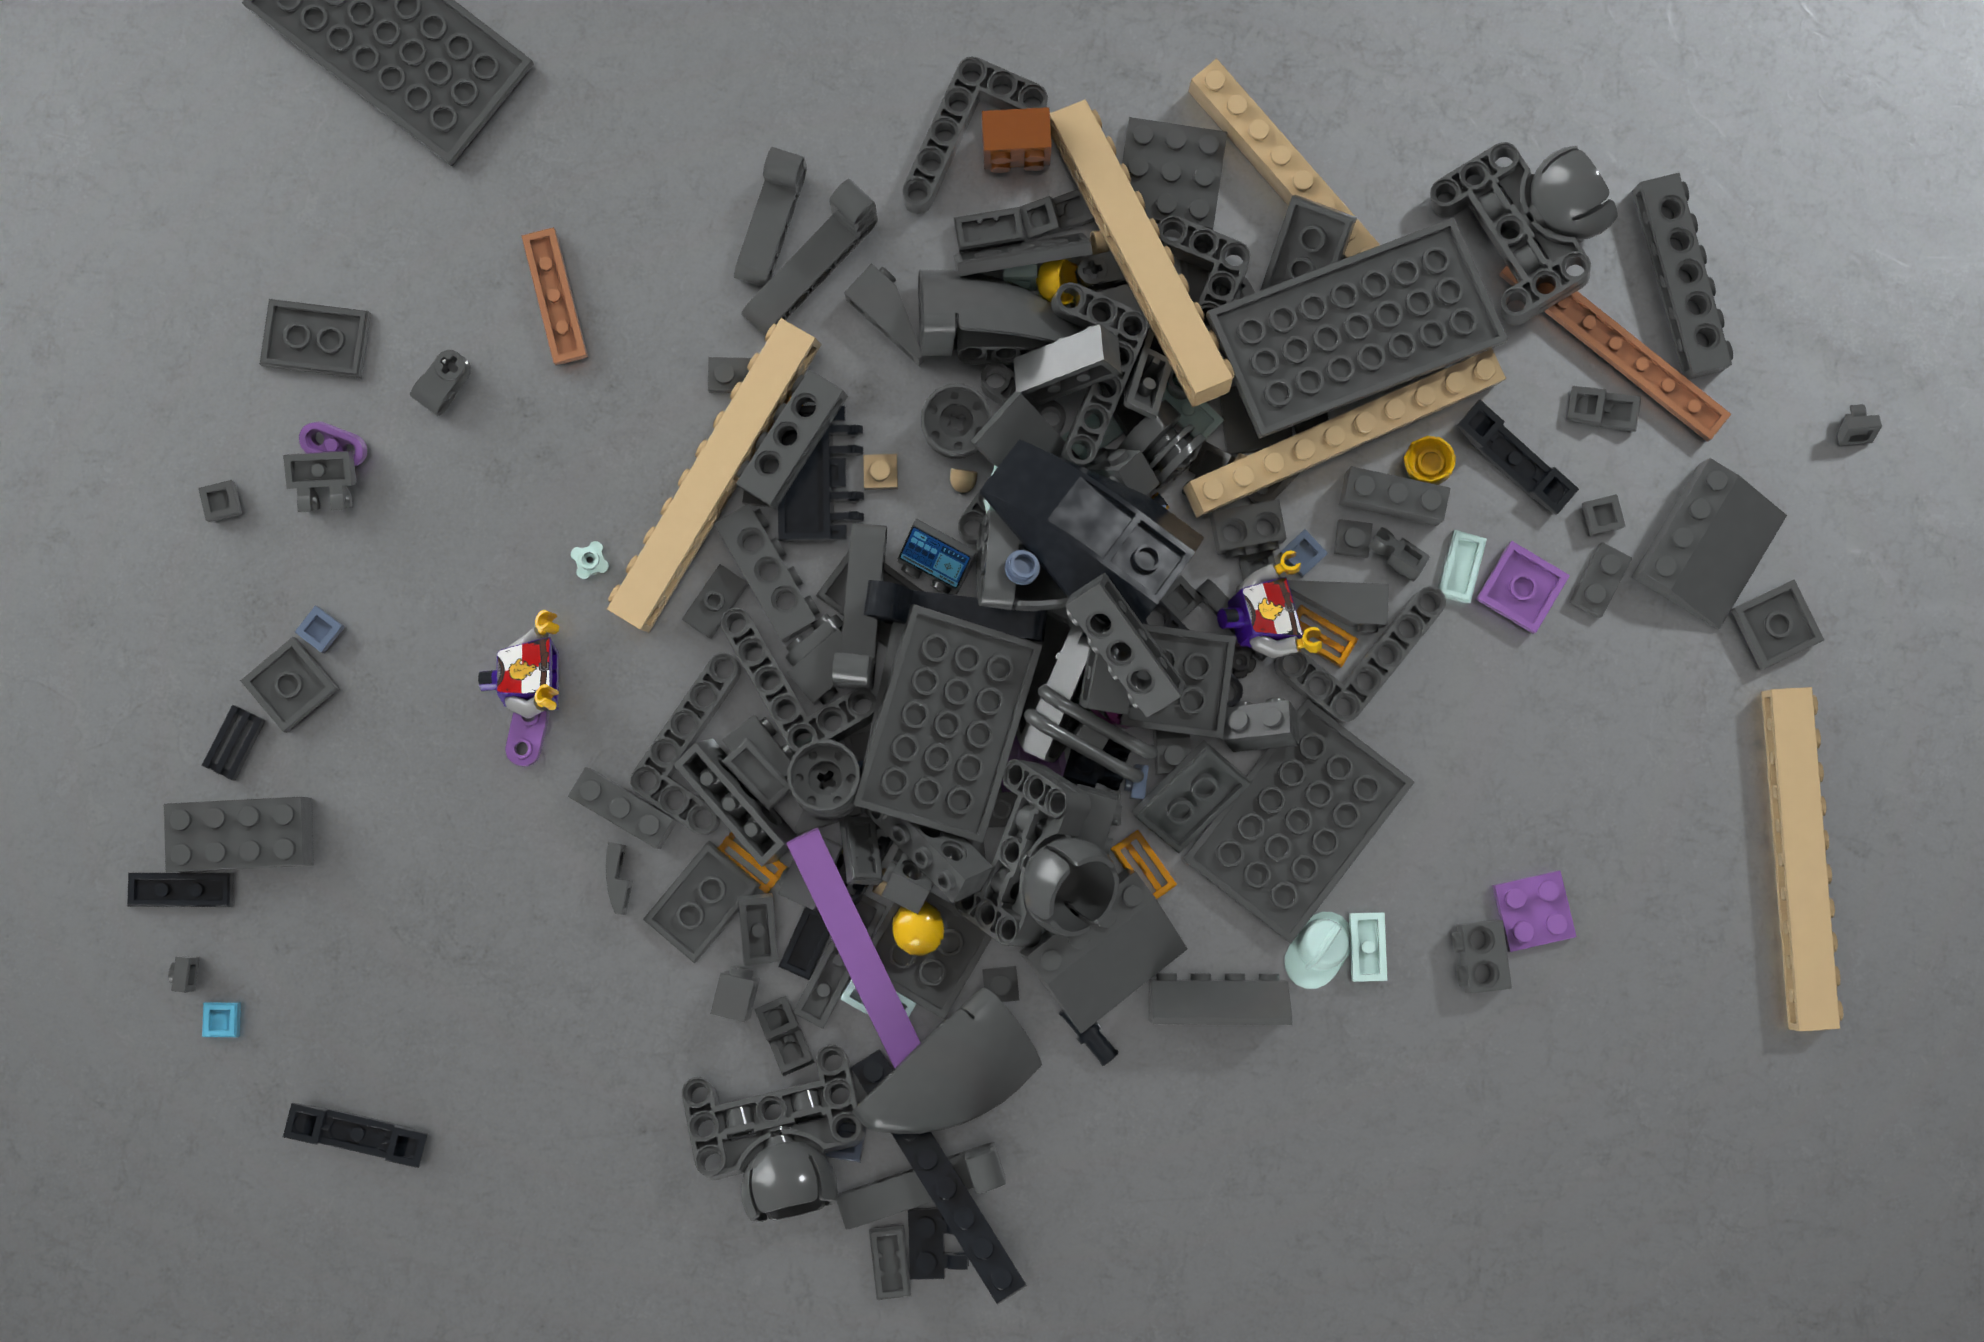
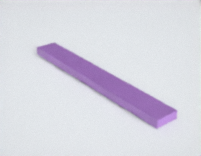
(854, 945)

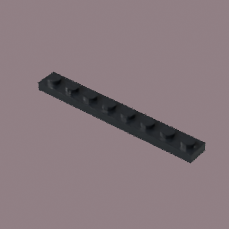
(950, 1196)

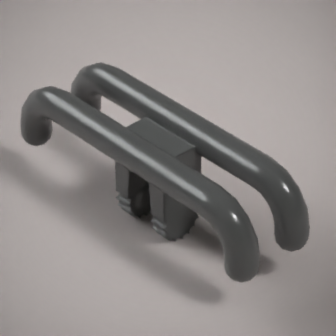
(1090, 735)

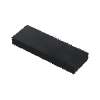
(180, 889)

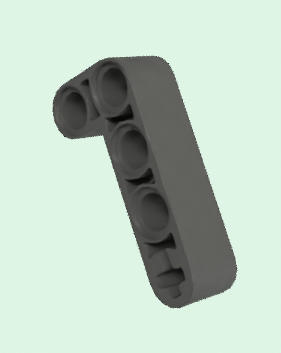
(783, 182)

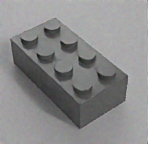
(238, 834)

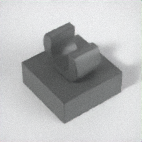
(1858, 427)

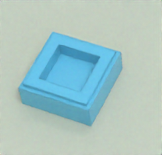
(221, 1019)

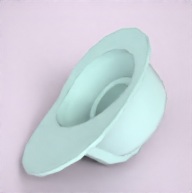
(1318, 950)

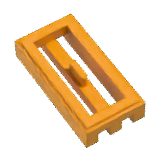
(1345, 651)
(1126, 842)
(774, 878)

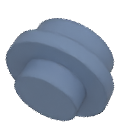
(1022, 567)

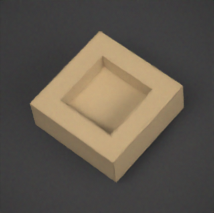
(880, 472)

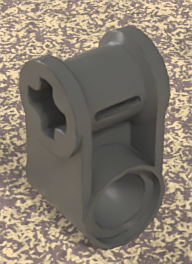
(1107, 270)
(440, 385)

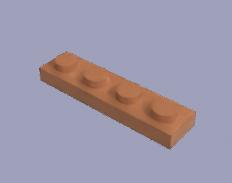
(554, 296)

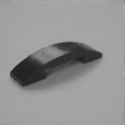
(1515, 459)
(355, 1133)

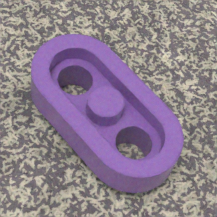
(334, 440)
(528, 732)

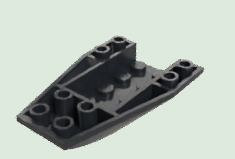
(1090, 527)

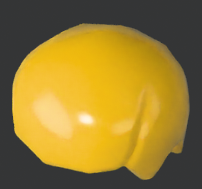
(1053, 275)
(1430, 460)
(918, 932)

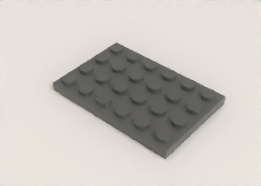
(946, 723)
(1299, 822)

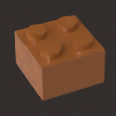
(1016, 139)

